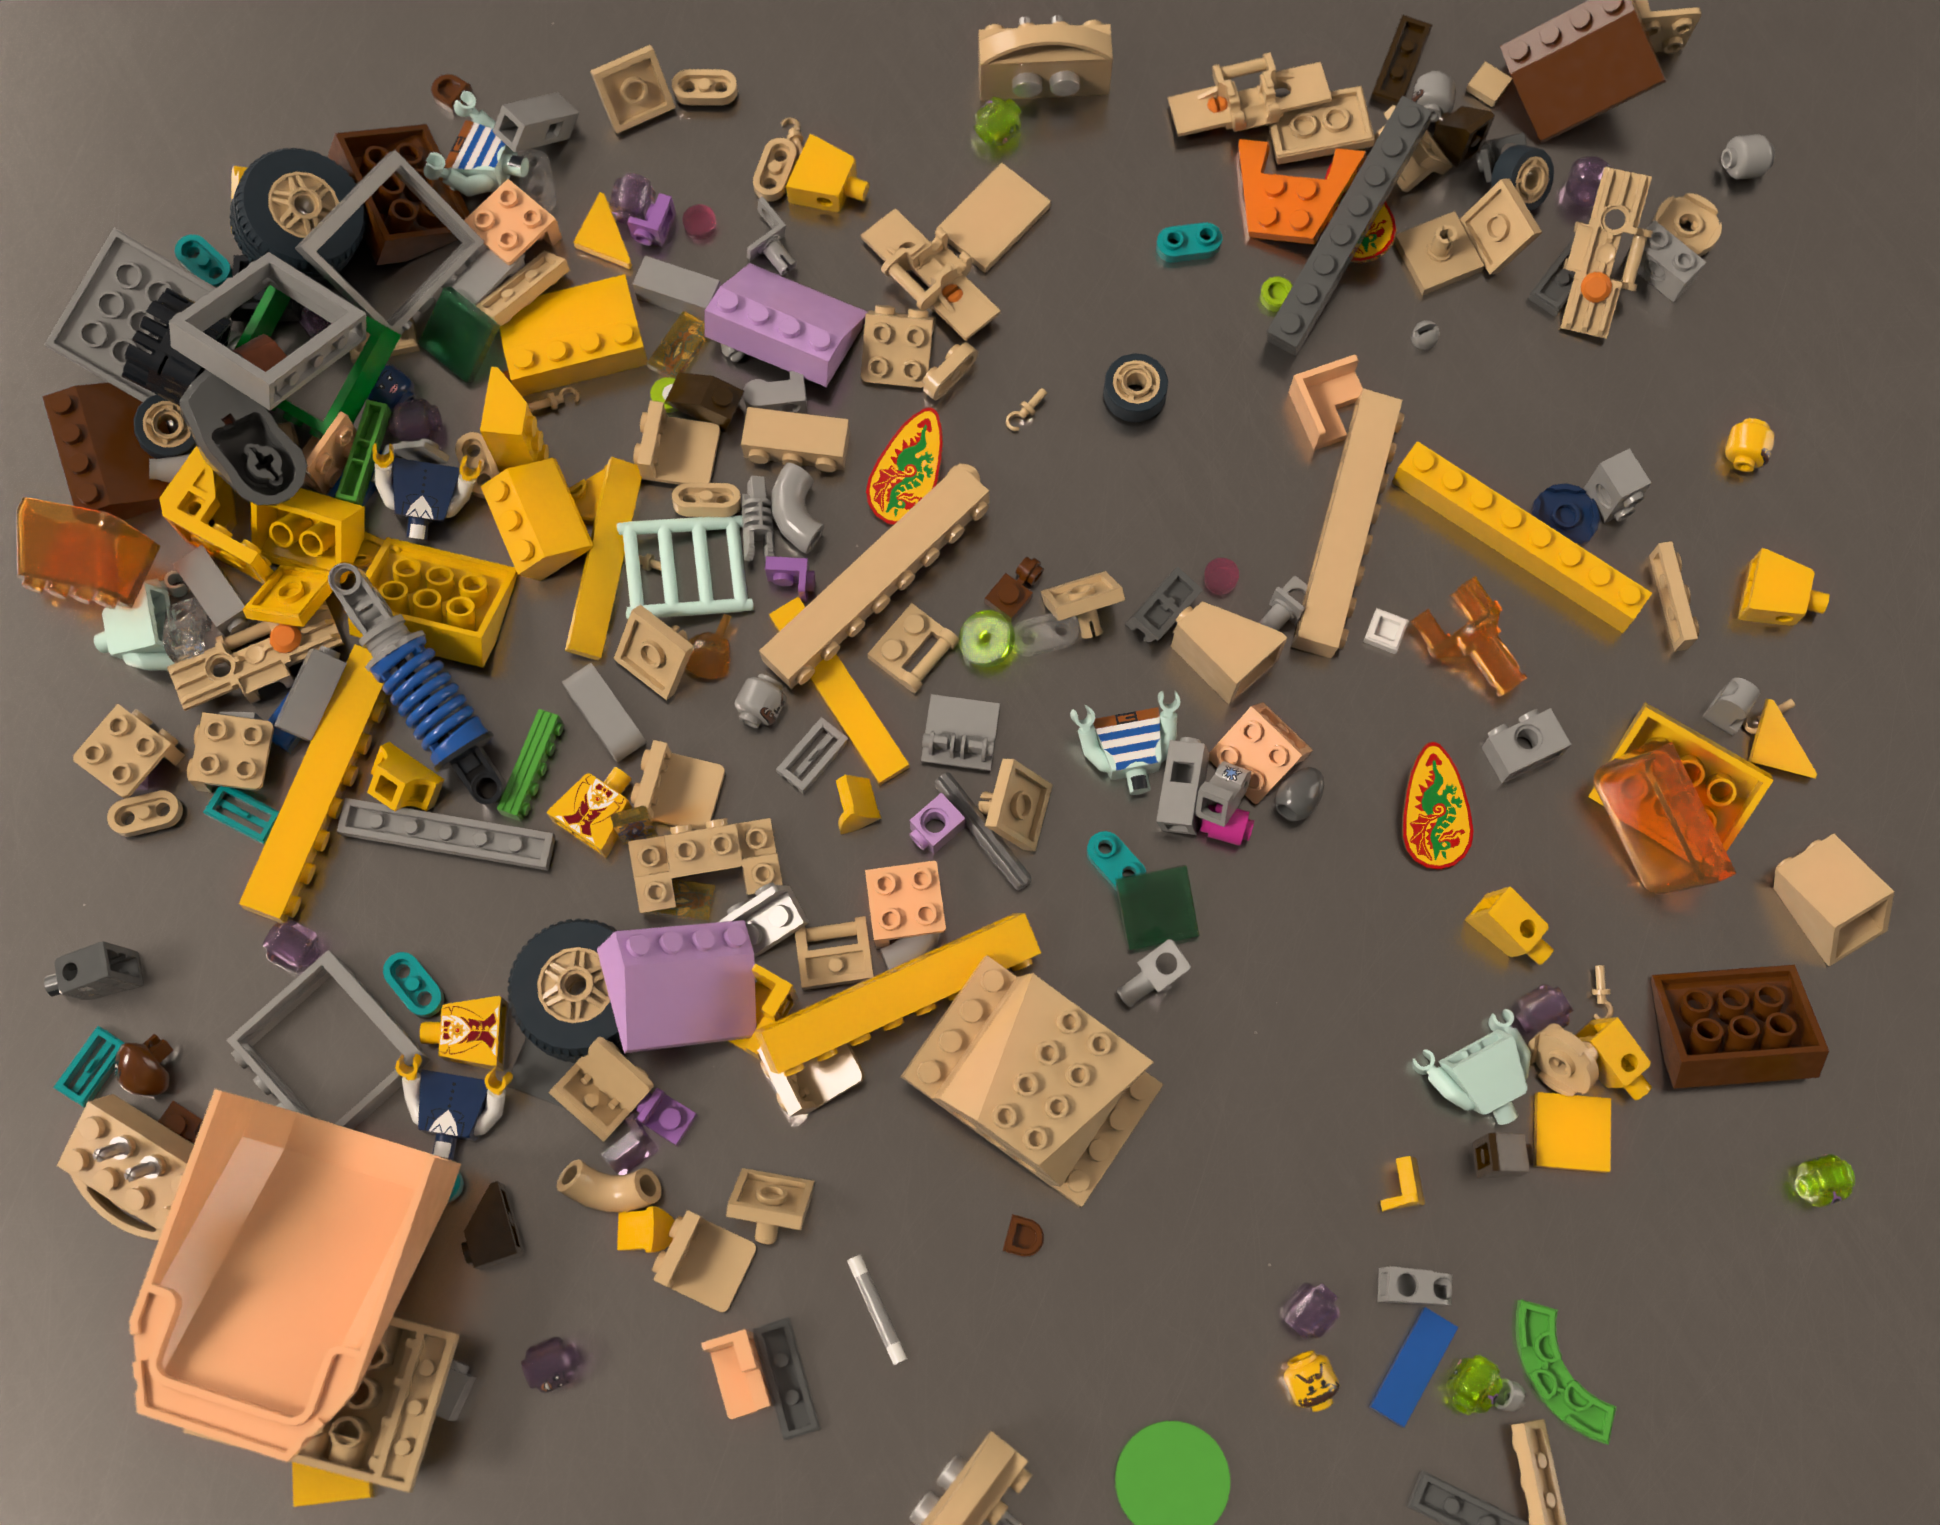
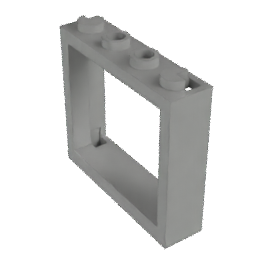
(442, 277)
(295, 370)
(286, 1002)

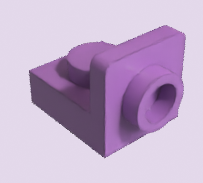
(657, 223)
(787, 570)
(665, 1116)

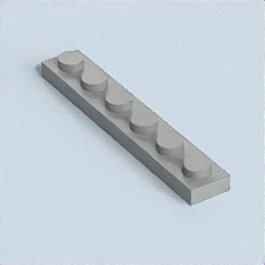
(446, 834)

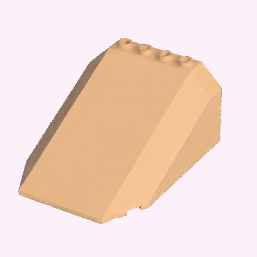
(278, 1273)

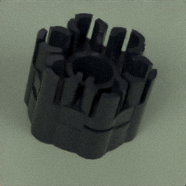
(166, 369)

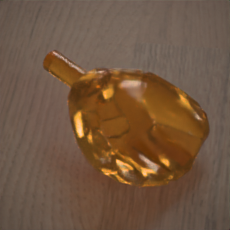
(710, 652)

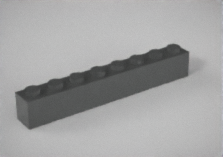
(1349, 225)

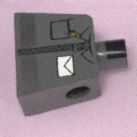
(95, 972)

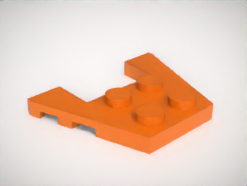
(1291, 205)

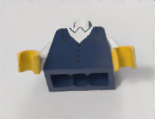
(422, 489)
(451, 1104)

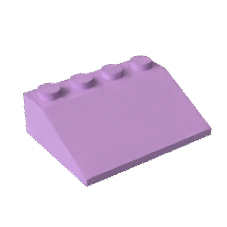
(783, 323)
(680, 984)

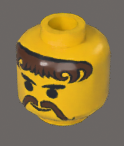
(1750, 444)
(1311, 1380)

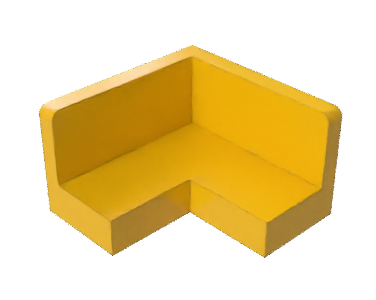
(773, 1001)

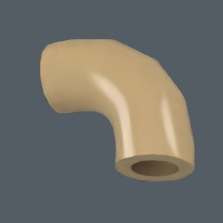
(609, 1191)

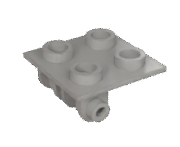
(960, 732)

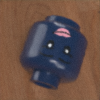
(392, 387)

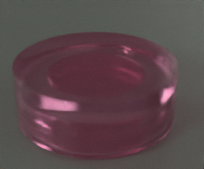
(699, 222)
(1221, 575)

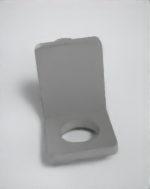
(770, 242)
(1284, 606)
(1151, 976)

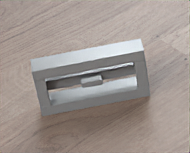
(793, 779)

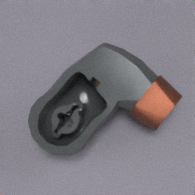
(241, 435)

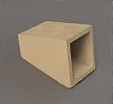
(1226, 648)
(1834, 898)

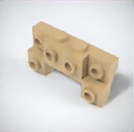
(702, 851)

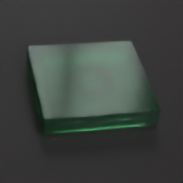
(458, 334)
(1157, 907)

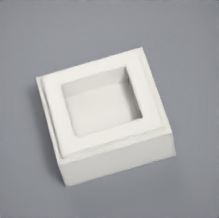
(1385, 631)

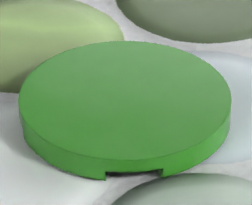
(1172, 1476)

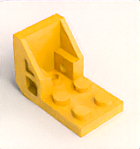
(201, 496)

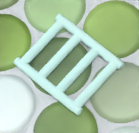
(698, 526)

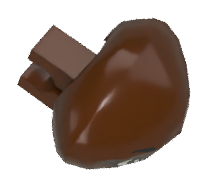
(140, 1068)

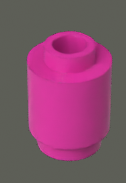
(1235, 830)

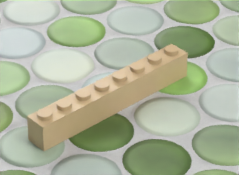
(1347, 524)
(875, 576)

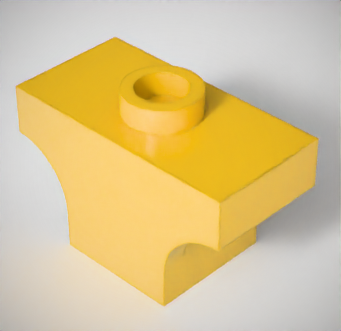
(403, 780)

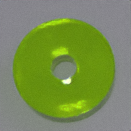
(1000, 641)

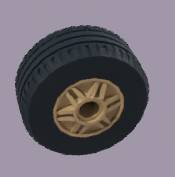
(285, 199)
(546, 984)

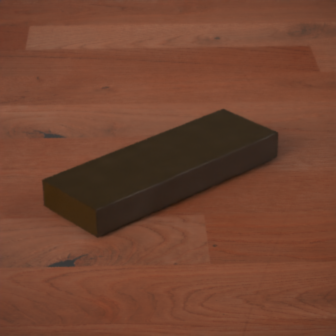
(1401, 61)

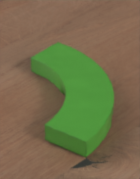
(1552, 1380)

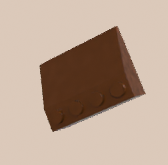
(1582, 64)
(397, 220)
(100, 450)
(1737, 1026)

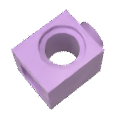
(940, 809)

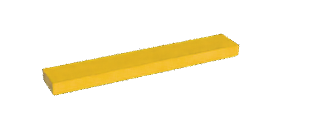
(604, 560)
(850, 708)

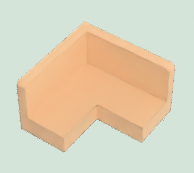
(1320, 394)
(739, 1373)

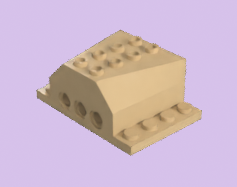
(1035, 1077)
(391, 1415)

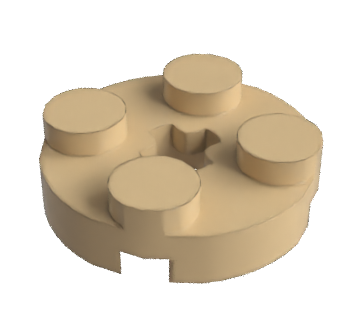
(1698, 212)
(1557, 1045)

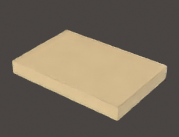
(1323, 128)
(994, 217)

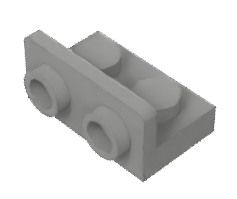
(769, 916)

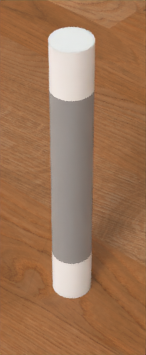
(877, 1309)

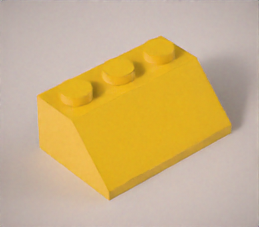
(509, 425)
(537, 518)
(309, 531)

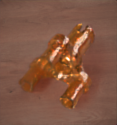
(1476, 638)

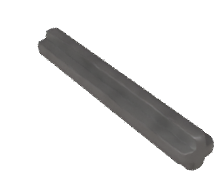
(987, 838)

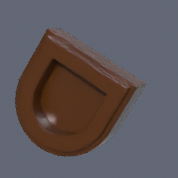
(448, 89)
(1023, 1237)

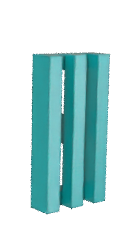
(217, 800)
(81, 1058)

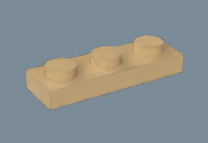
(523, 287)
(1674, 596)
(1538, 1473)

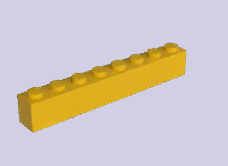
(1521, 537)
(316, 792)
(892, 995)

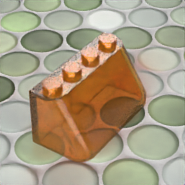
(81, 553)
(1661, 820)

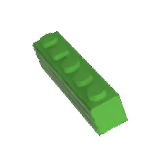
(360, 460)
(530, 765)

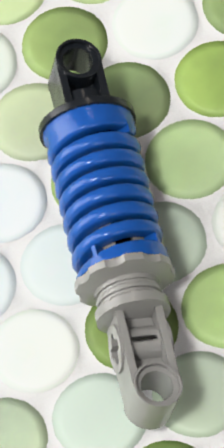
(416, 687)

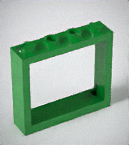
(357, 384)

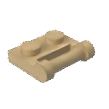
(903, 643)
(834, 964)

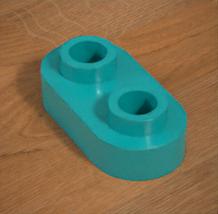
(1190, 243)
(206, 264)
(1113, 863)
(414, 985)

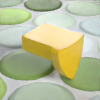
(857, 802)
(1410, 1186)
(644, 1230)

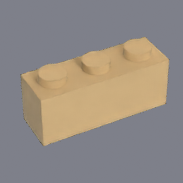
(795, 439)

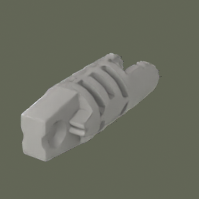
(757, 519)

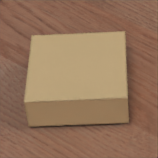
(1489, 84)

